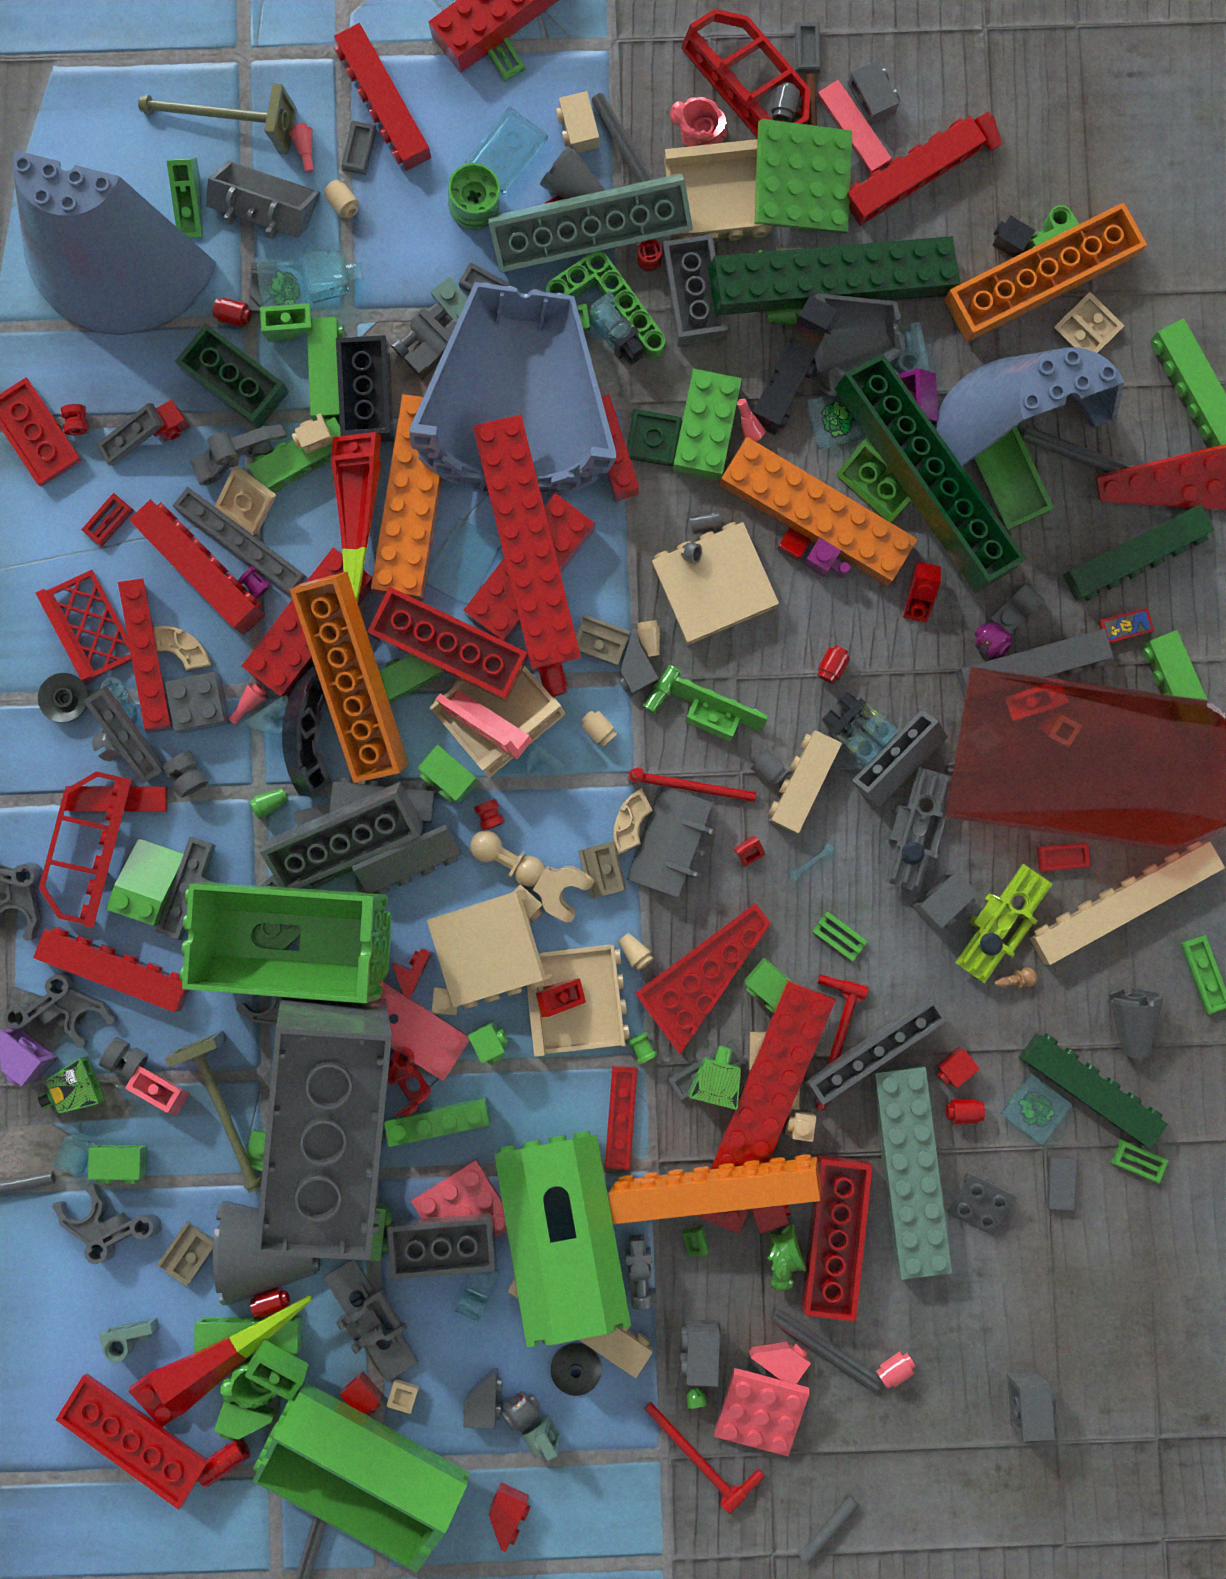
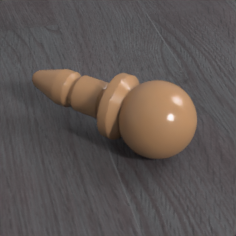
(1024, 978)

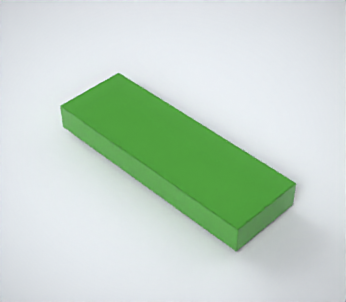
(1205, 973)

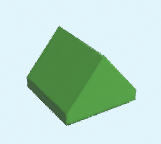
(696, 1241)

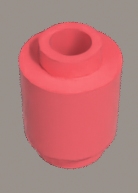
(896, 1370)

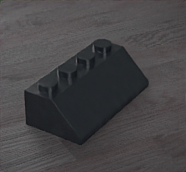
(365, 386)

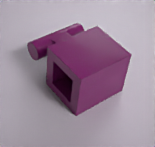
(824, 558)

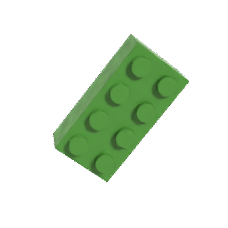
(707, 425)

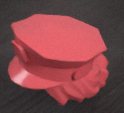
(699, 121)

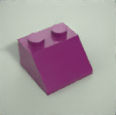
(924, 390)

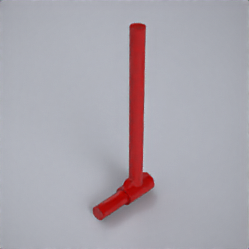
(636, 775)
(853, 993)
(733, 1495)

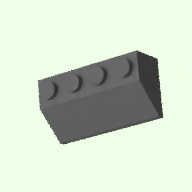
(408, 860)

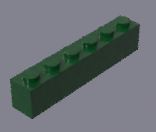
(1139, 552)
(1093, 1090)

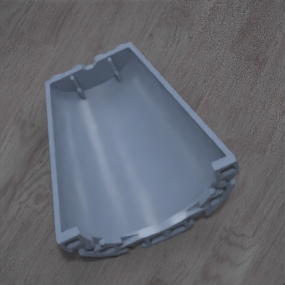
(103, 249)
(509, 360)
(1016, 388)

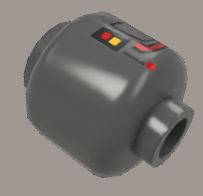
(521, 1411)

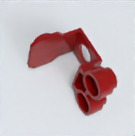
(400, 1072)

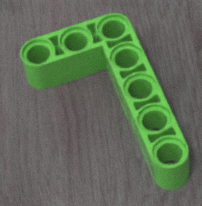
(622, 293)

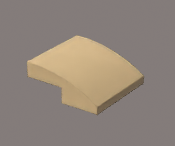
(1089, 325)

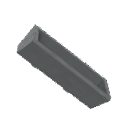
(261, 199)
(671, 841)

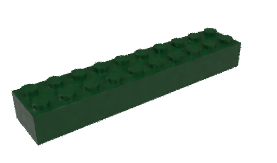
(857, 270)
(929, 473)

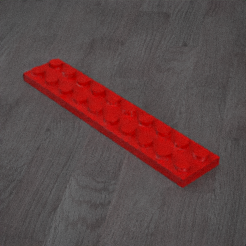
(526, 542)
(772, 1085)

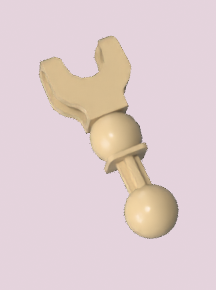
(531, 873)

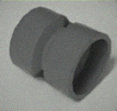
(185, 774)
(122, 1058)

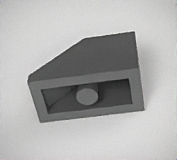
(636, 669)

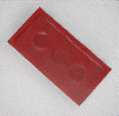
(35, 433)

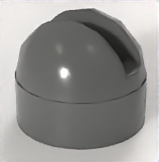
(692, 552)

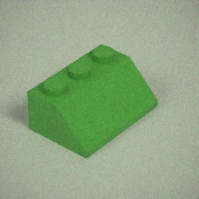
(874, 481)

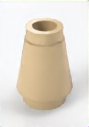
(649, 637)
(636, 952)

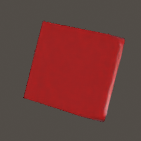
(793, 544)

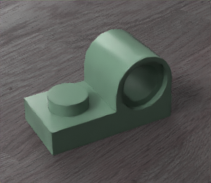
(125, 1335)
(543, 1438)

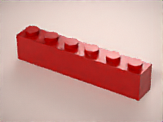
(382, 96)
(915, 170)
(144, 655)
(111, 969)

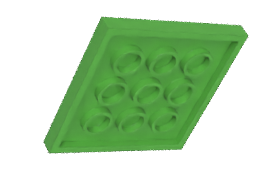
(803, 176)

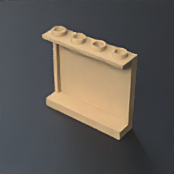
(719, 188)
(720, 588)
(527, 708)
(487, 950)
(588, 1025)

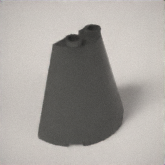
(861, 333)
(237, 1269)

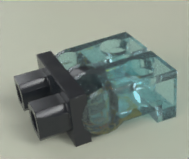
(616, 329)
(860, 729)

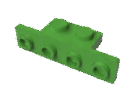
(715, 712)

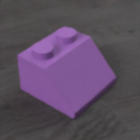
(23, 1057)

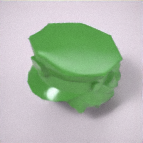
(785, 1258)
(245, 1391)

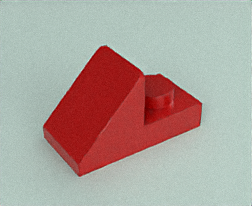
(408, 977)
(560, 997)

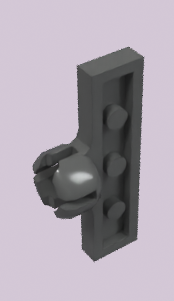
(121, 736)
(190, 871)

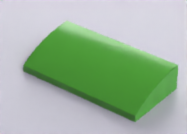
(1013, 481)

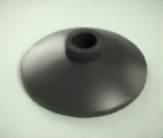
(52, 693)
(576, 1356)

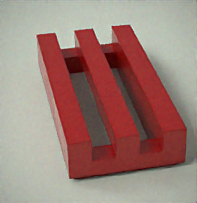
(109, 518)

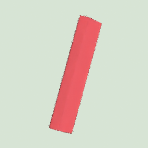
(848, 117)

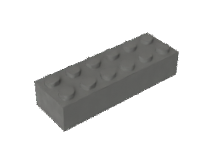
(342, 838)

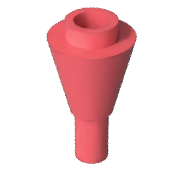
(302, 139)
(749, 423)
(251, 698)

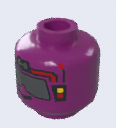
(993, 640)

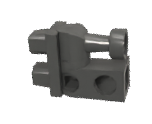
(431, 335)
(638, 1261)

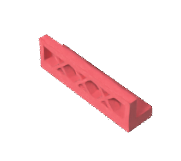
(486, 723)

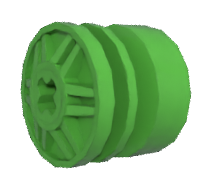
(474, 183)

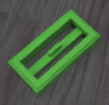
(512, 70)
(856, 949)
(1120, 1153)

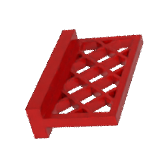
(70, 640)

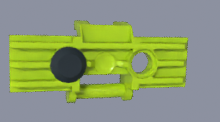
(996, 919)

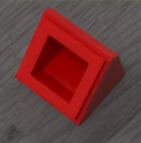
(749, 851)

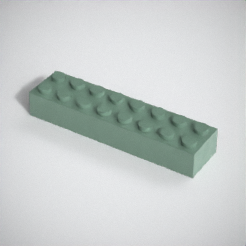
(590, 222)
(911, 1172)

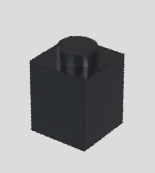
(1012, 236)

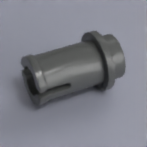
(705, 521)

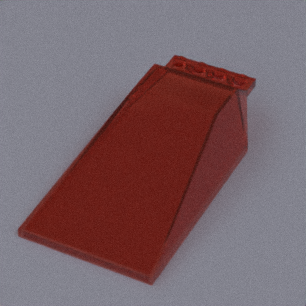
(1089, 761)

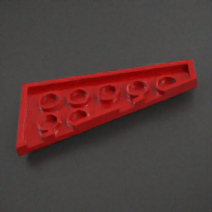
(1173, 481)
(693, 984)

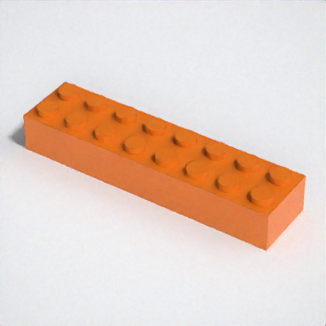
(1045, 272)
(817, 511)
(407, 515)
(349, 677)
(715, 1189)

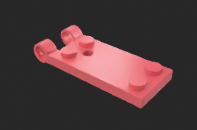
(430, 1038)

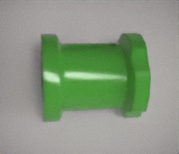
(642, 1048)

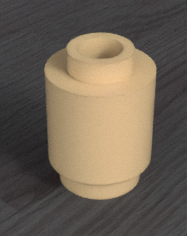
(341, 199)
(598, 728)

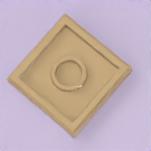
(245, 500)

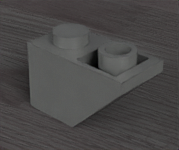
(481, 1402)

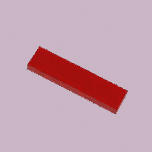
(99, 799)
(621, 1117)

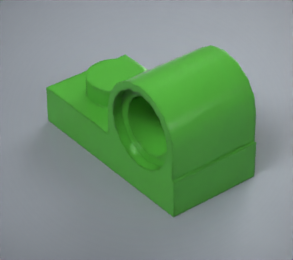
(1053, 229)

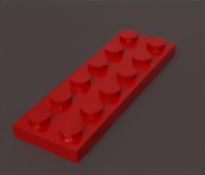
(132, 1441)

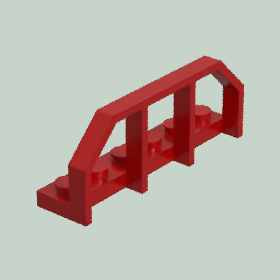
(726, 82)
(101, 863)

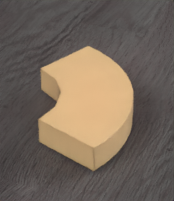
(183, 645)
(629, 821)

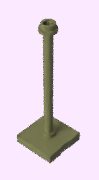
(277, 120)
(198, 1052)

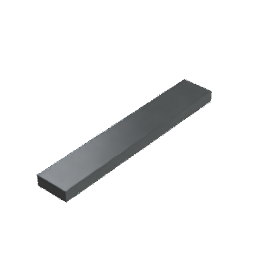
(238, 540)

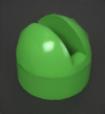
(696, 1398)

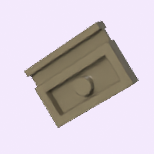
(601, 640)
(604, 867)
(187, 1253)

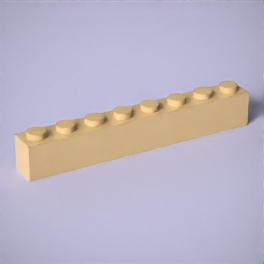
(1126, 902)

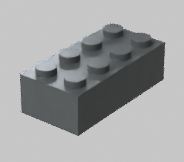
(690, 290)
(442, 1246)

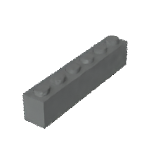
(1051, 659)
(875, 1050)

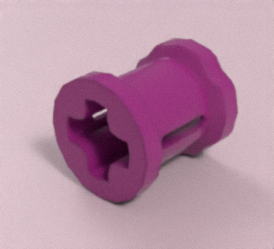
(254, 582)

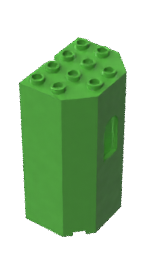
(339, 953)
(568, 1285)
(360, 1476)

